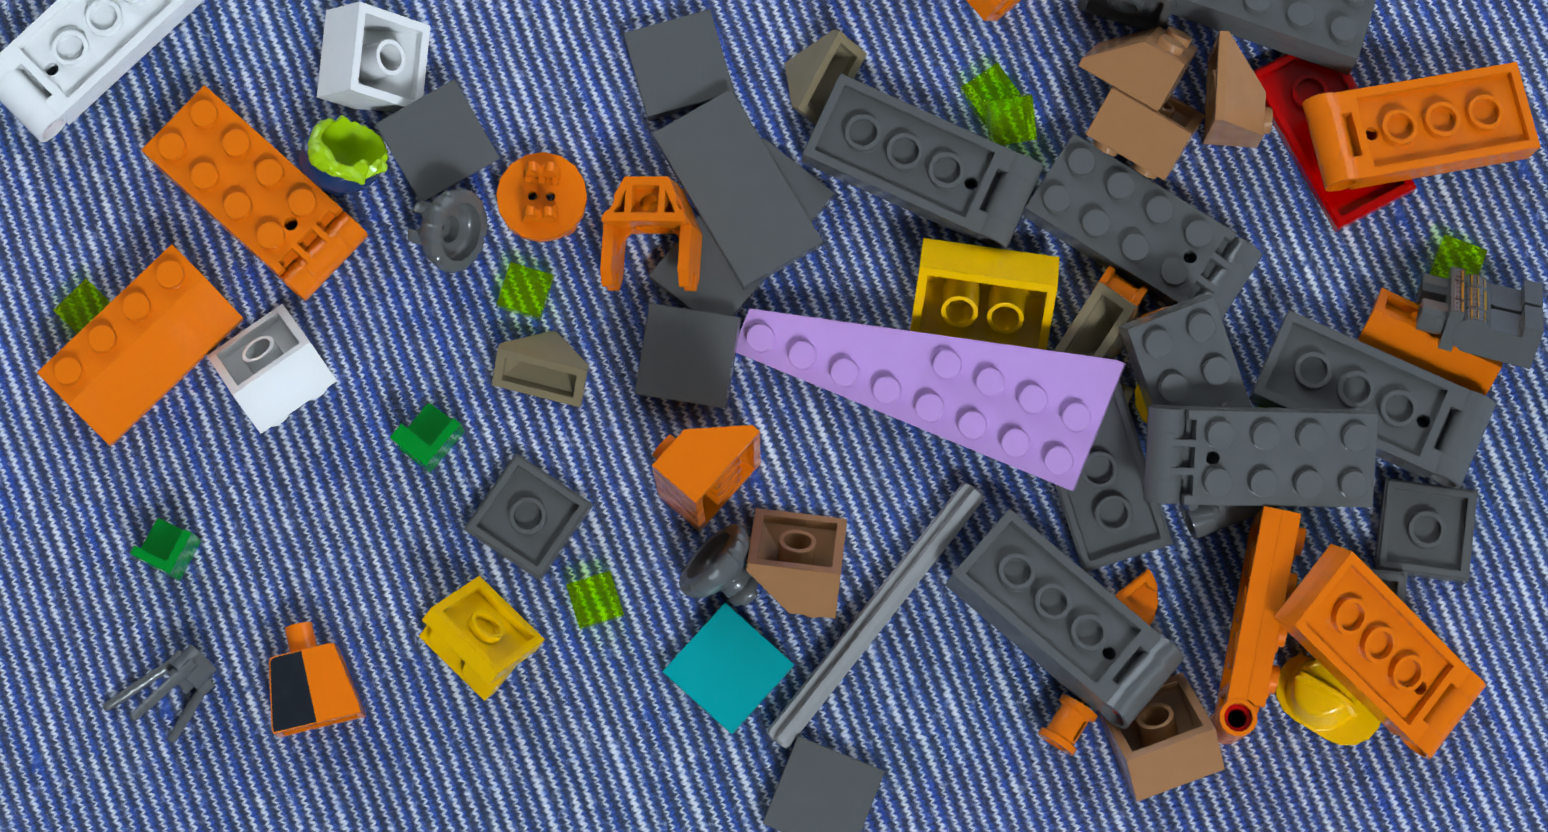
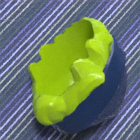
(343, 156)

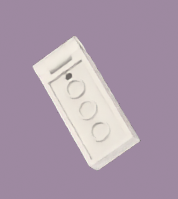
(91, 49)

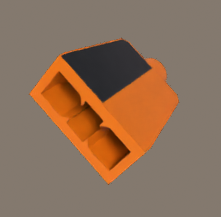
(310, 685)

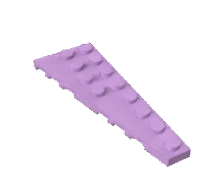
(991, 397)

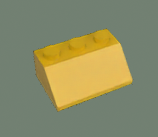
(985, 293)

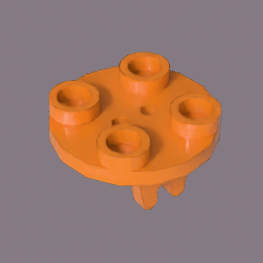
(540, 218)

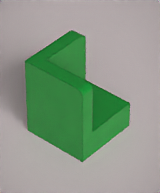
(428, 437)
(167, 549)

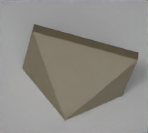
(816, 70)
(1096, 325)
(542, 368)

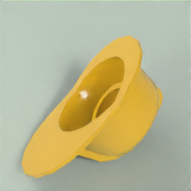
(1322, 703)

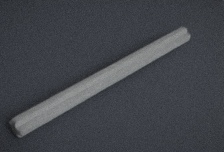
(875, 615)

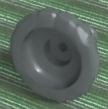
(451, 229)
(721, 567)

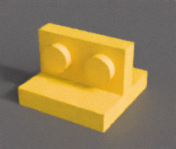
(479, 636)

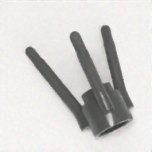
(185, 669)

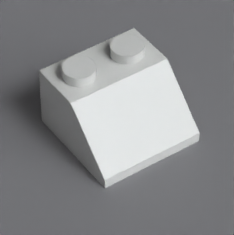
(372, 58)
(271, 369)

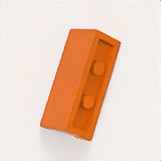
(1394, 331)

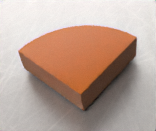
(1141, 596)

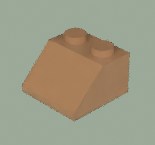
(1143, 63)
(1142, 134)
(1166, 742)

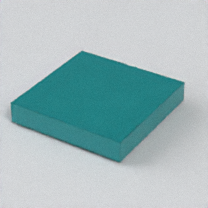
(728, 668)

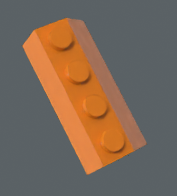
(140, 345)
(705, 469)

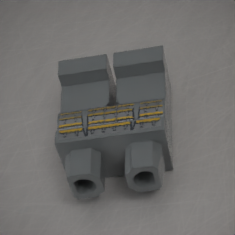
(1482, 316)

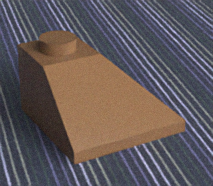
(1233, 98)
(798, 560)

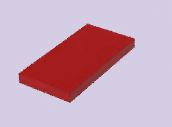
(1287, 85)

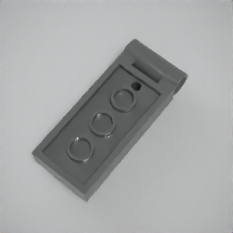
(1312, 30)
(921, 163)
(1139, 228)
(1187, 361)
(1330, 370)
(1260, 456)
(1065, 620)

